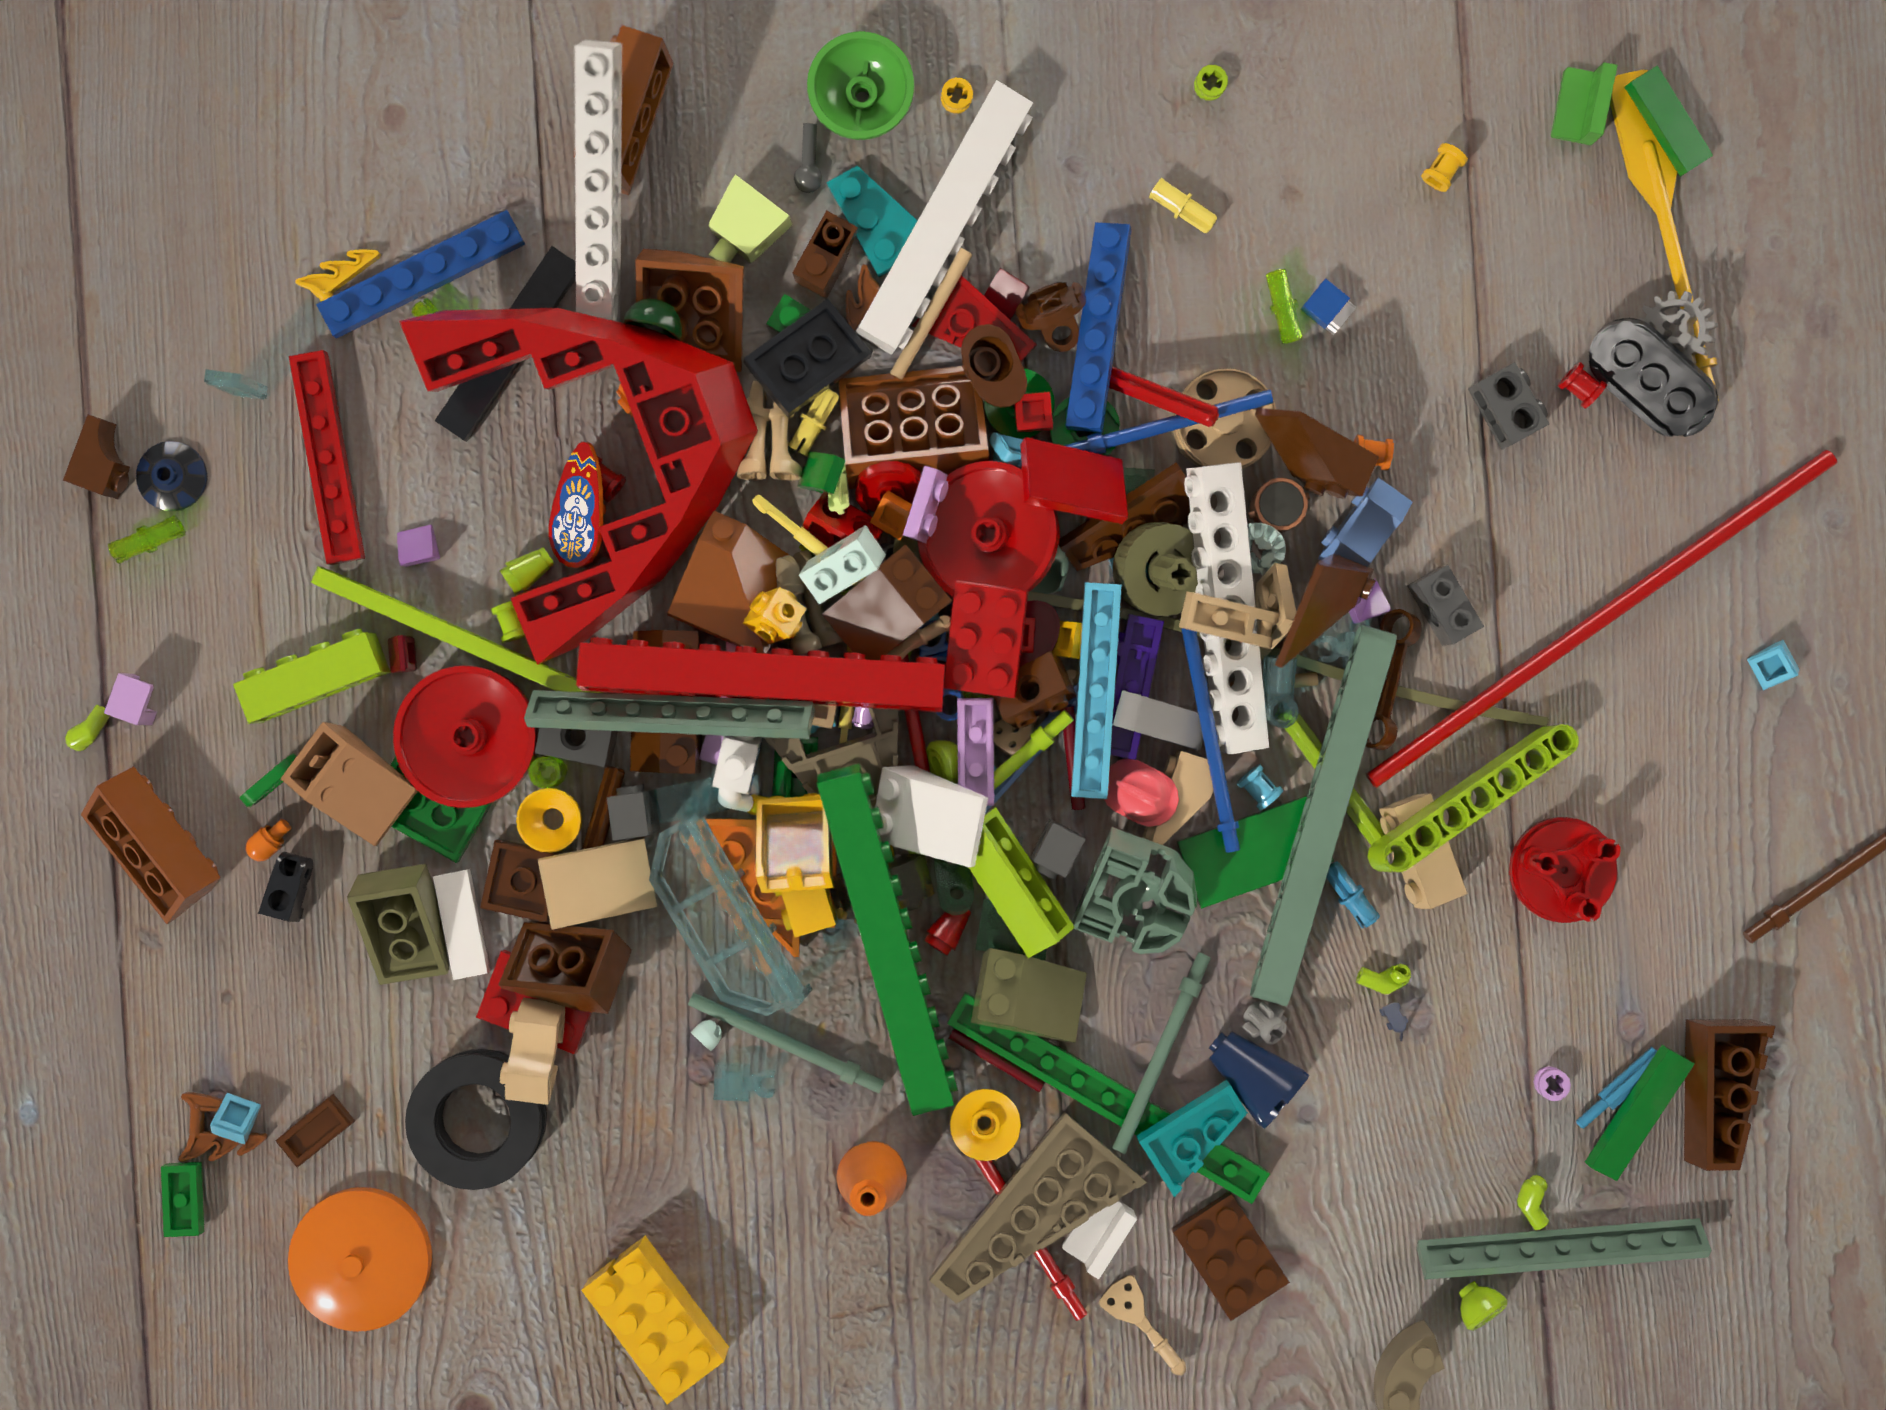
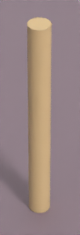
(931, 313)

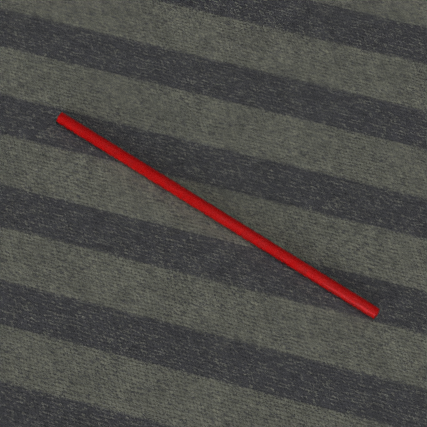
(1601, 618)

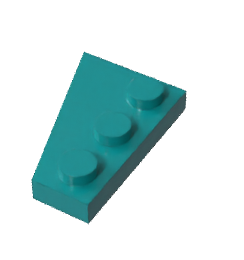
(879, 217)

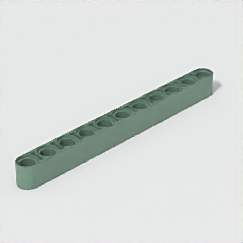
(1323, 815)

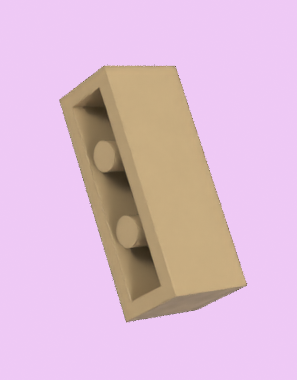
(1436, 876)

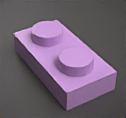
(929, 493)

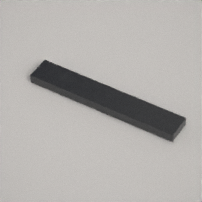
(475, 397)

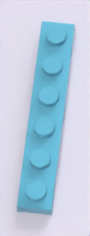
(1096, 690)

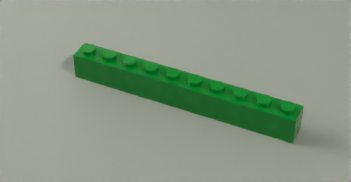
(886, 939)

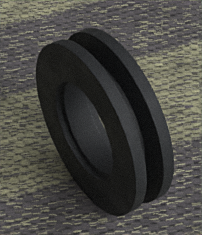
(434, 1146)

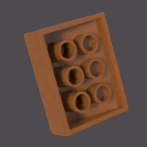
(919, 420)

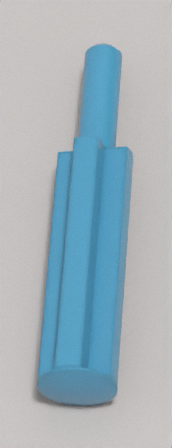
(1618, 1089)

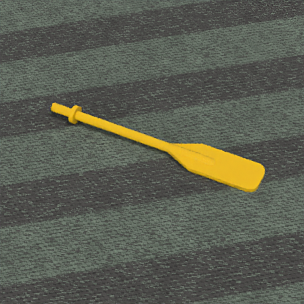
(1655, 180)

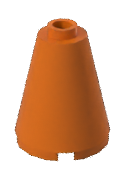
(871, 1177)

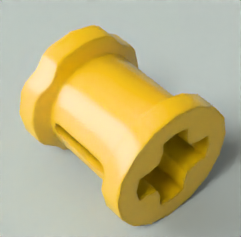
(1444, 167)

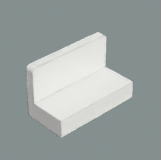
(1100, 1237)

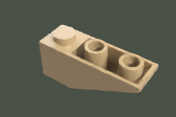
(1194, 788)

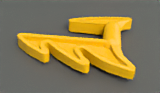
(326, 284)

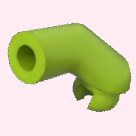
(86, 732)
(1385, 981)
(1529, 1201)

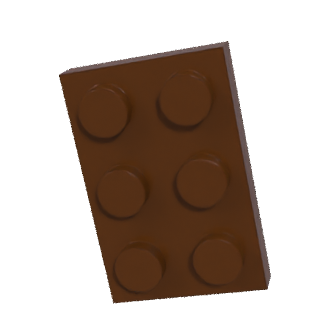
(1230, 1255)

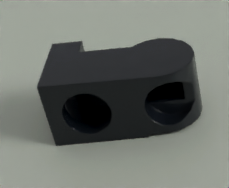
(287, 887)

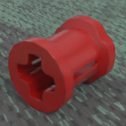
(1582, 385)
(611, 482)

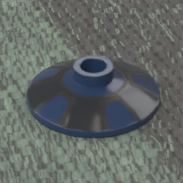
(186, 479)

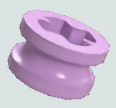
(1541, 1085)

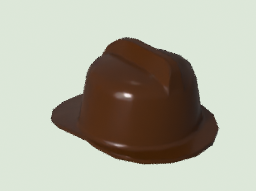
(993, 366)

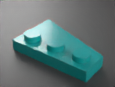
(1189, 1134)

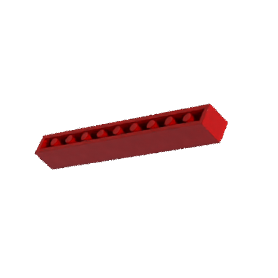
(756, 675)

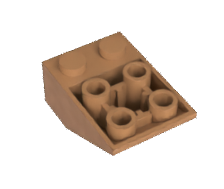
(349, 782)

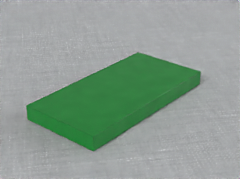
(1262, 859)

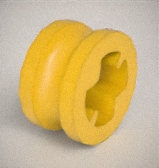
(950, 86)

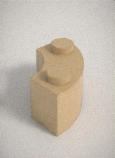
(531, 1067)

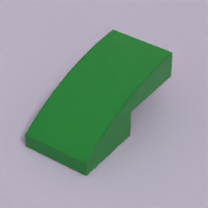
(821, 472)

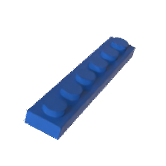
(420, 274)
(1098, 327)

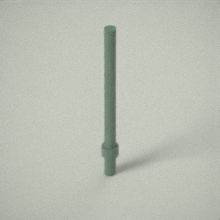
(1190, 988)
(848, 1072)

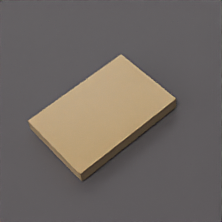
(597, 883)

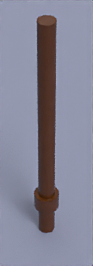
(1778, 916)

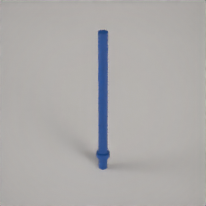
(1227, 823)

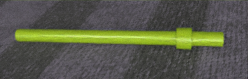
(1041, 740)

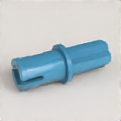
(1352, 896)

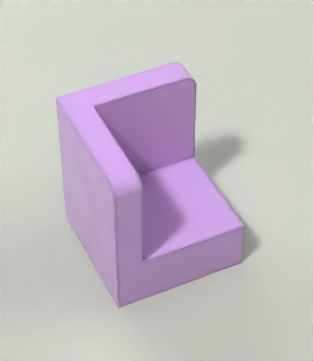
(130, 700)

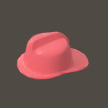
(1141, 793)

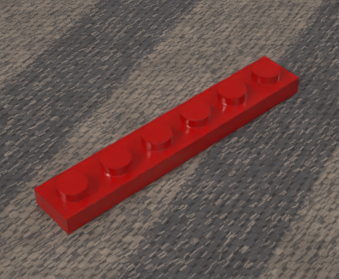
(327, 457)

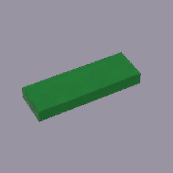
(1668, 120)

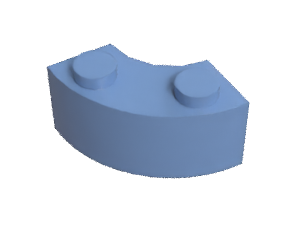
(1367, 524)

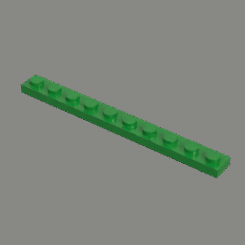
(1100, 1094)

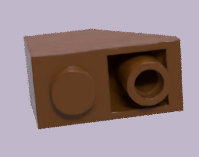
(825, 255)

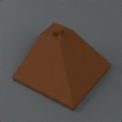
(1330, 594)

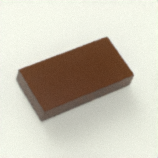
(315, 1130)

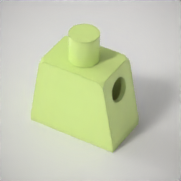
(745, 223)

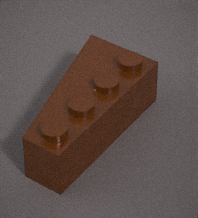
(1721, 1088)

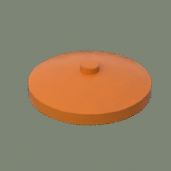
(360, 1259)

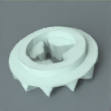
(1266, 538)

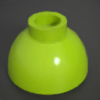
(943, 759)
(1480, 1305)

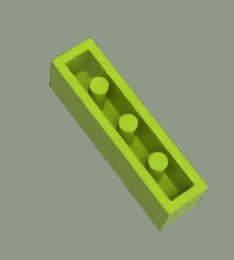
(311, 677)
(1018, 888)

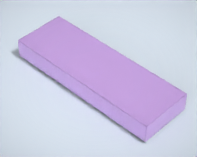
(976, 746)

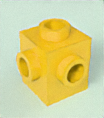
(775, 615)

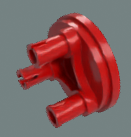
(1564, 870)

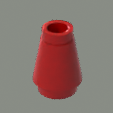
(946, 932)

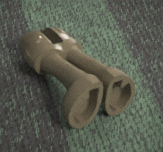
(821, 631)

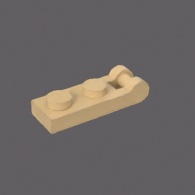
(1228, 619)

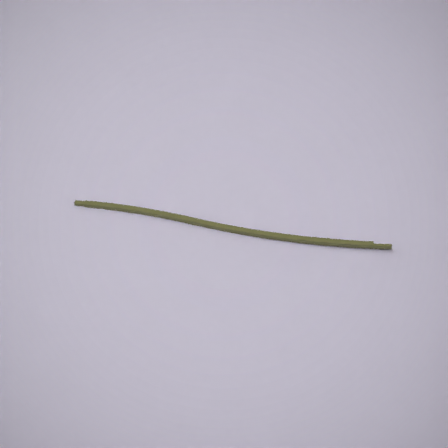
(1313, 665)

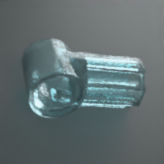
(1279, 690)

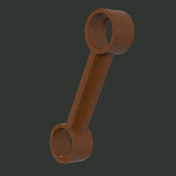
(1392, 679)

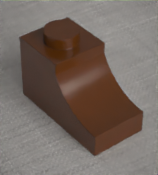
(95, 460)

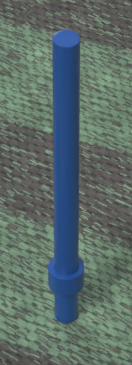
(1099, 443)

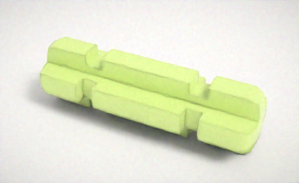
(840, 498)

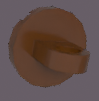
(1053, 307)

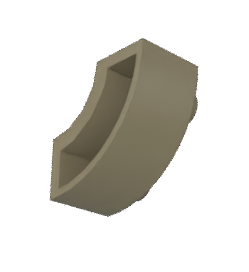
(1406, 1368)

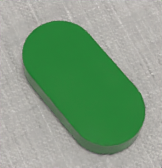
(266, 783)

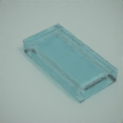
(235, 384)

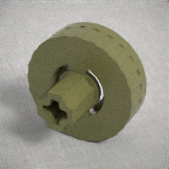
(1174, 554)

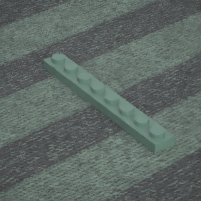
(670, 714)
(1563, 1248)

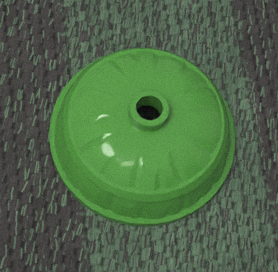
(856, 65)

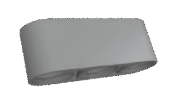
(1159, 720)

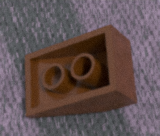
(1318, 453)
(887, 606)
(567, 966)

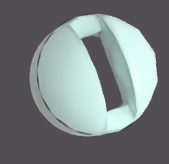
(708, 1033)

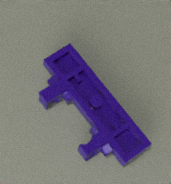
(1134, 673)

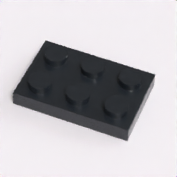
(807, 357)

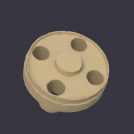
(1227, 431)

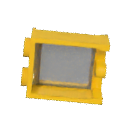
(793, 844)

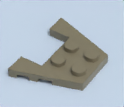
(871, 751)

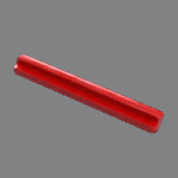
(1163, 397)

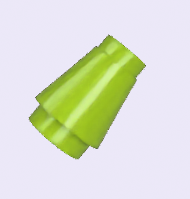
(526, 569)

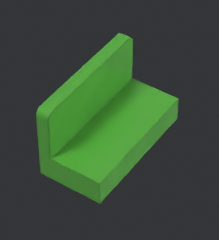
(1583, 104)

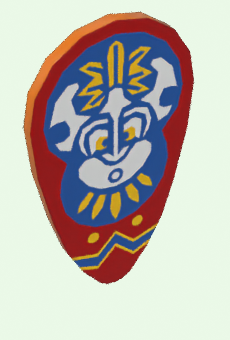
(578, 509)

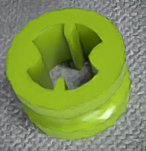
(1215, 92)

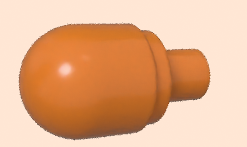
(267, 841)

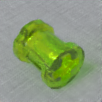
(540, 764)

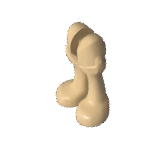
(754, 464)

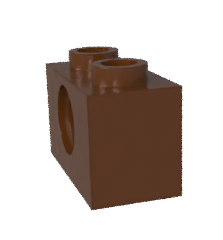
(1053, 695)

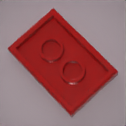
(1073, 481)

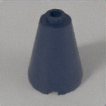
(1256, 1075)

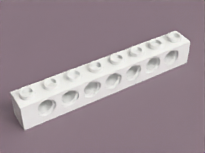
(598, 177)
(1233, 553)

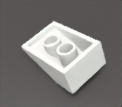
(930, 814)

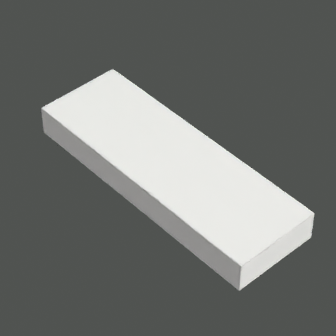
(461, 924)

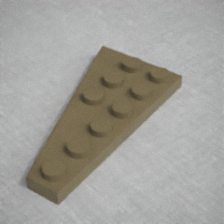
(1046, 1198)

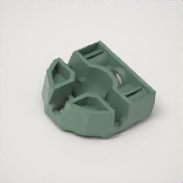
(1127, 859)

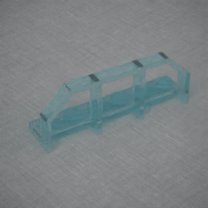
(736, 901)

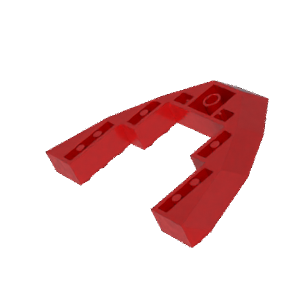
(685, 411)

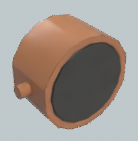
(1279, 504)

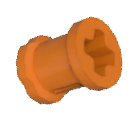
(1379, 448)

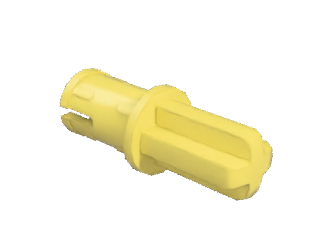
(1183, 206)
(814, 421)

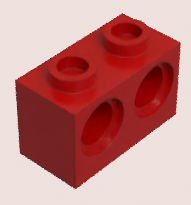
(831, 527)

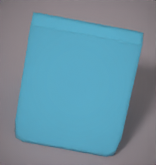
(1773, 665)
(235, 1118)

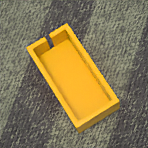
(656, 1320)

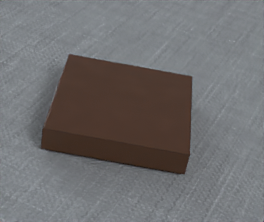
(515, 881)

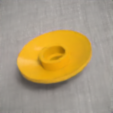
(997, 1137)

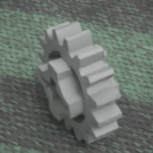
(1685, 318)

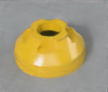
(532, 825)

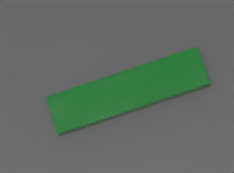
(1639, 1112)

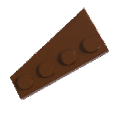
(1156, 500)

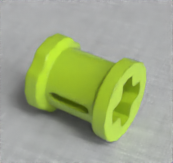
(508, 622)

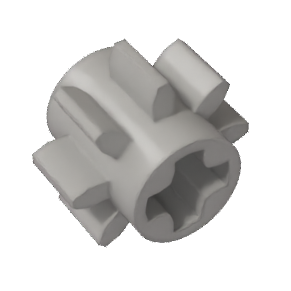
(1265, 1022)

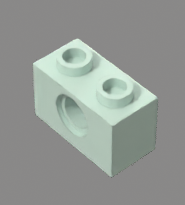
(842, 564)

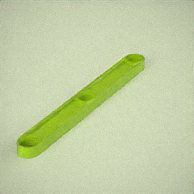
(444, 631)

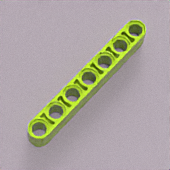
(1488, 796)

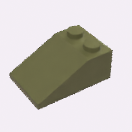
(400, 923)
(1028, 995)

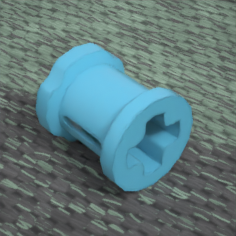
(1260, 787)

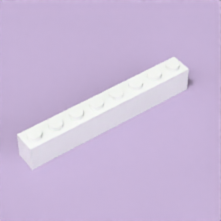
(944, 218)

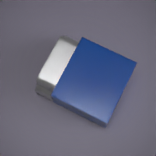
(1328, 307)

